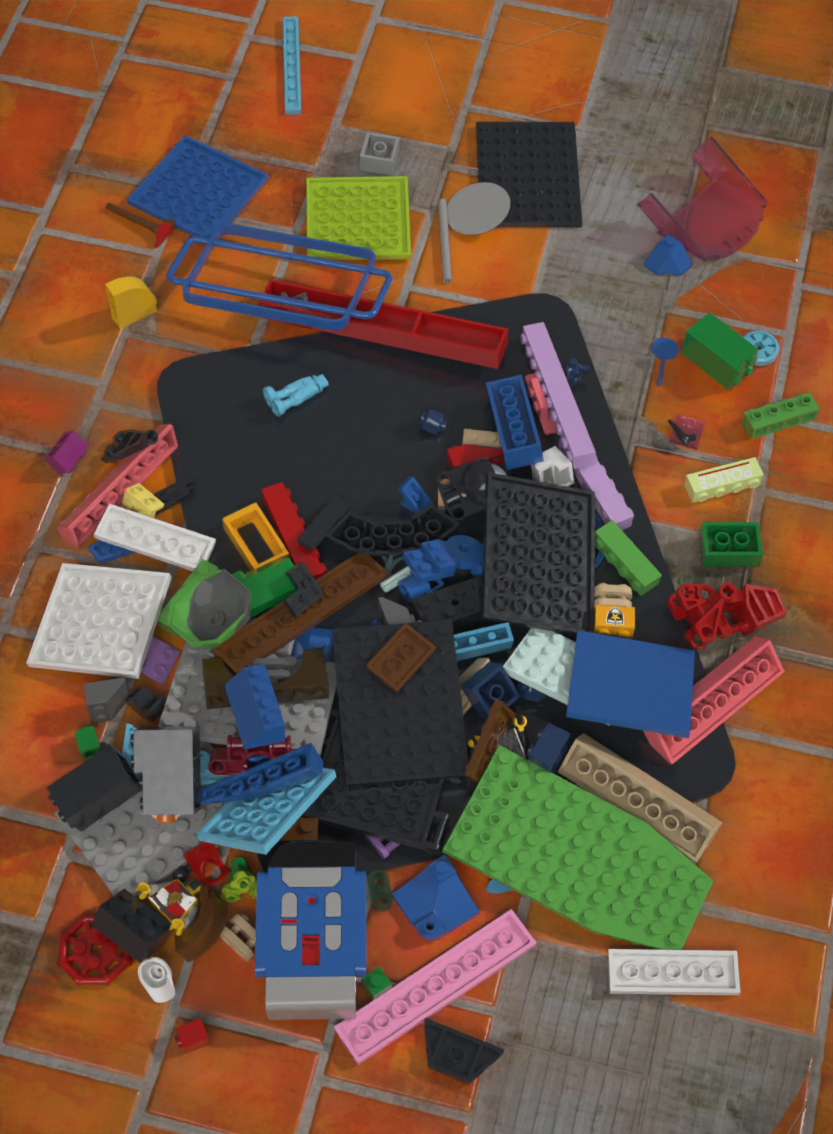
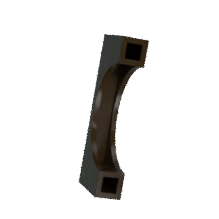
(307, 683)

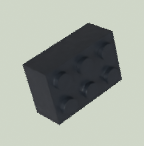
(132, 925)

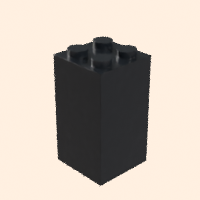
(94, 788)

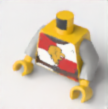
(173, 902)

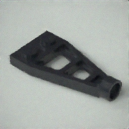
(127, 443)

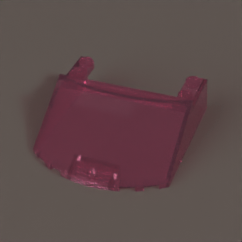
(719, 215)

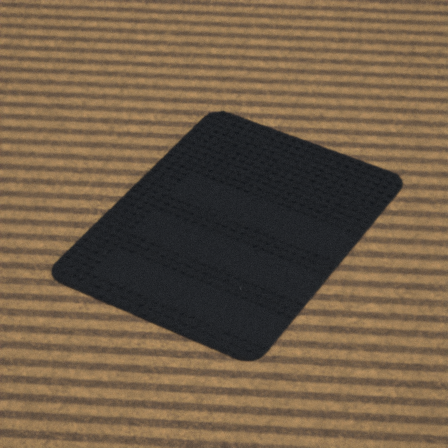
(361, 445)

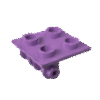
(159, 660)

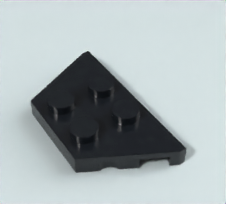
(457, 1053)

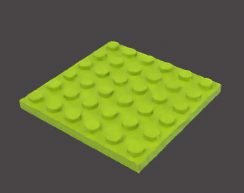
(360, 214)

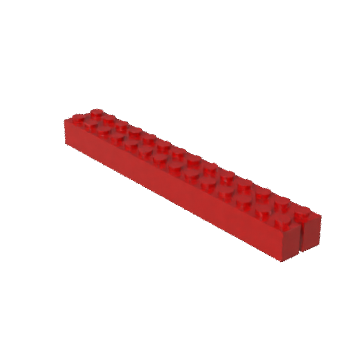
(402, 326)

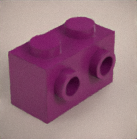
(66, 452)

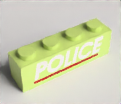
(723, 480)

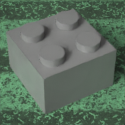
(379, 153)

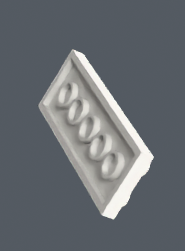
(153, 538)
(673, 972)

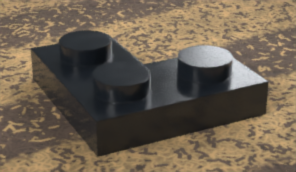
(306, 590)

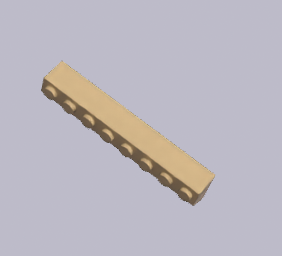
(640, 795)

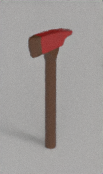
(161, 232)

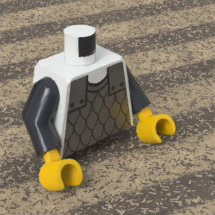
(514, 740)

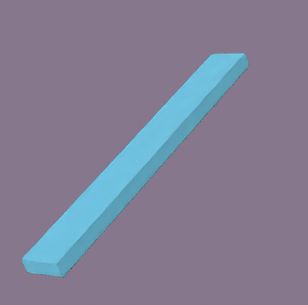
(291, 55)

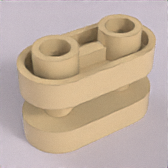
(612, 595)
(242, 925)

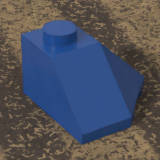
(668, 257)

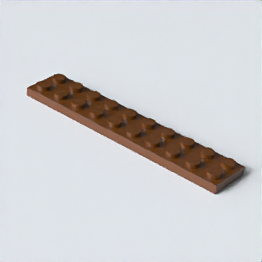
(279, 627)

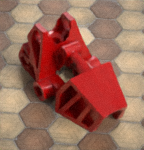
(749, 610)

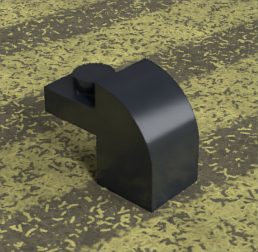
(146, 703)

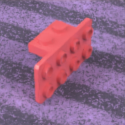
(539, 404)

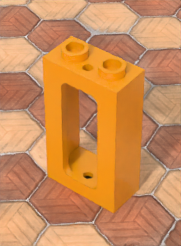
(253, 515)

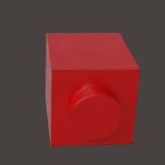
(192, 1036)

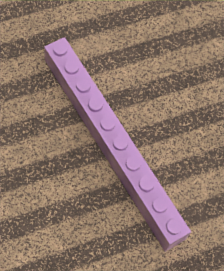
(558, 396)

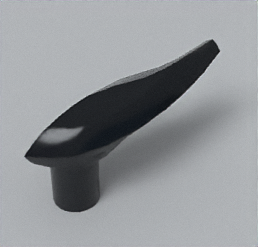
(685, 439)

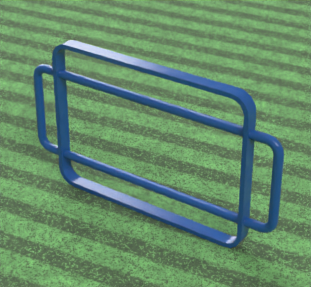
(275, 314)

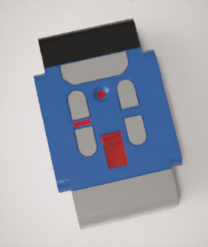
(311, 929)

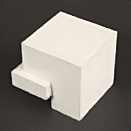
(555, 468)

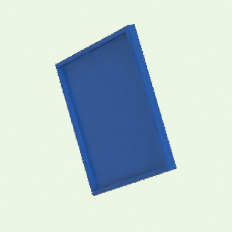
(631, 684)

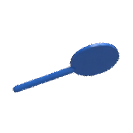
(664, 349)

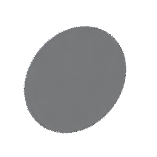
(478, 208)

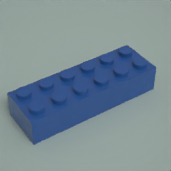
(514, 422)

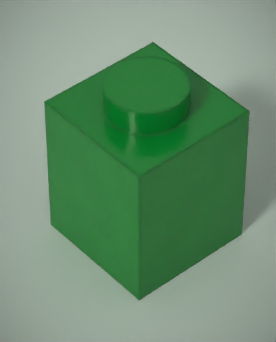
(87, 742)
(376, 983)

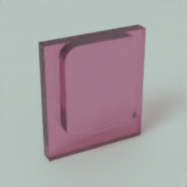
(689, 426)

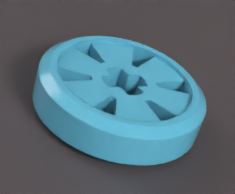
(768, 345)

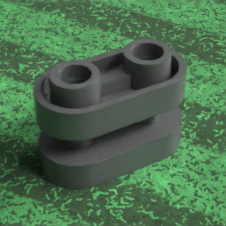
(276, 668)

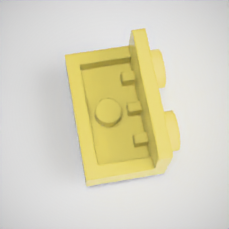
(141, 501)

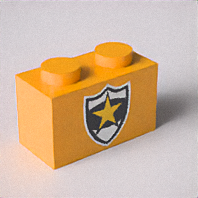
(614, 621)

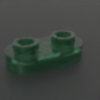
(380, 891)

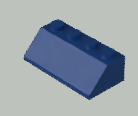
(255, 707)

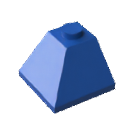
(311, 640)

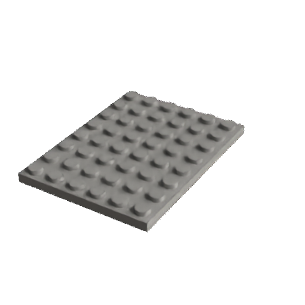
(186, 705)
(135, 847)

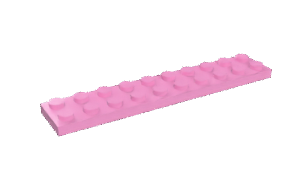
(434, 986)

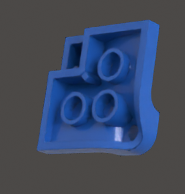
(436, 900)

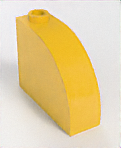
(129, 300)

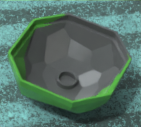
(209, 609)

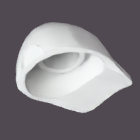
(157, 982)

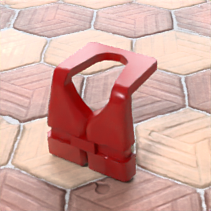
(205, 854)

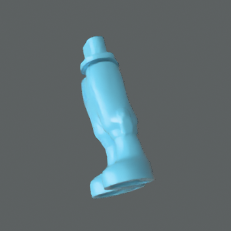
(295, 392)

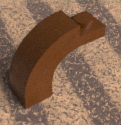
(207, 927)

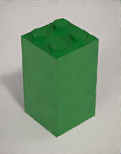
(719, 351)

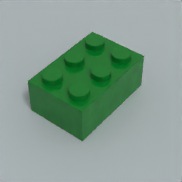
(730, 544)

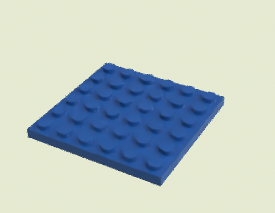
(197, 188)

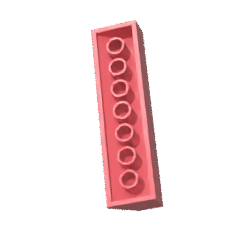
(133, 470)
(722, 695)

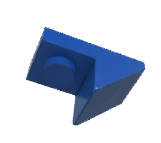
(414, 496)

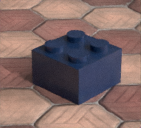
(487, 685)
(549, 748)

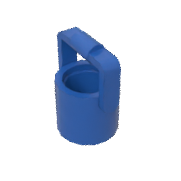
(412, 588)

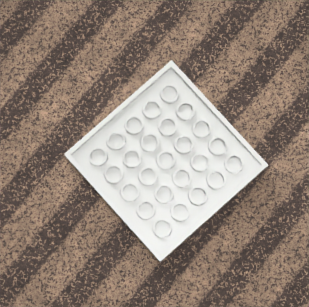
(99, 620)

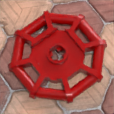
(86, 960)

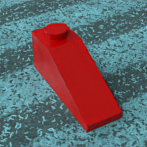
(465, 454)

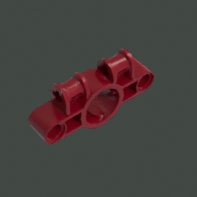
(235, 758)

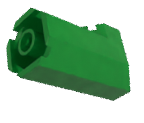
(267, 584)

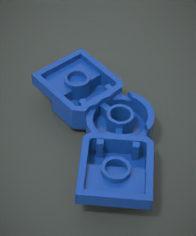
(441, 558)

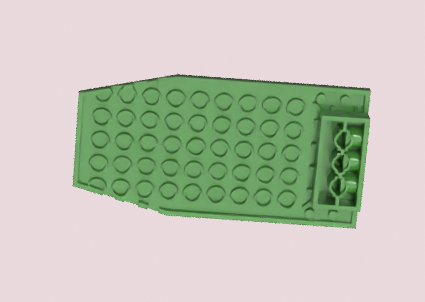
(578, 855)

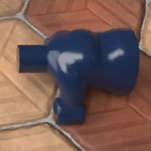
(573, 370)

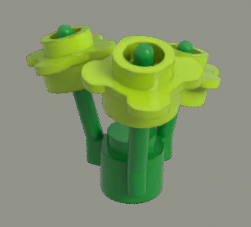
(240, 881)

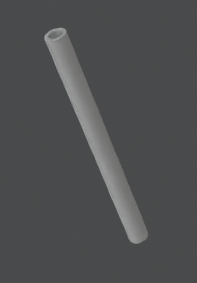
(444, 238)

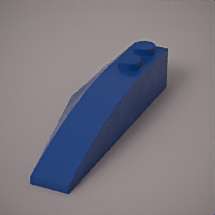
(267, 777)

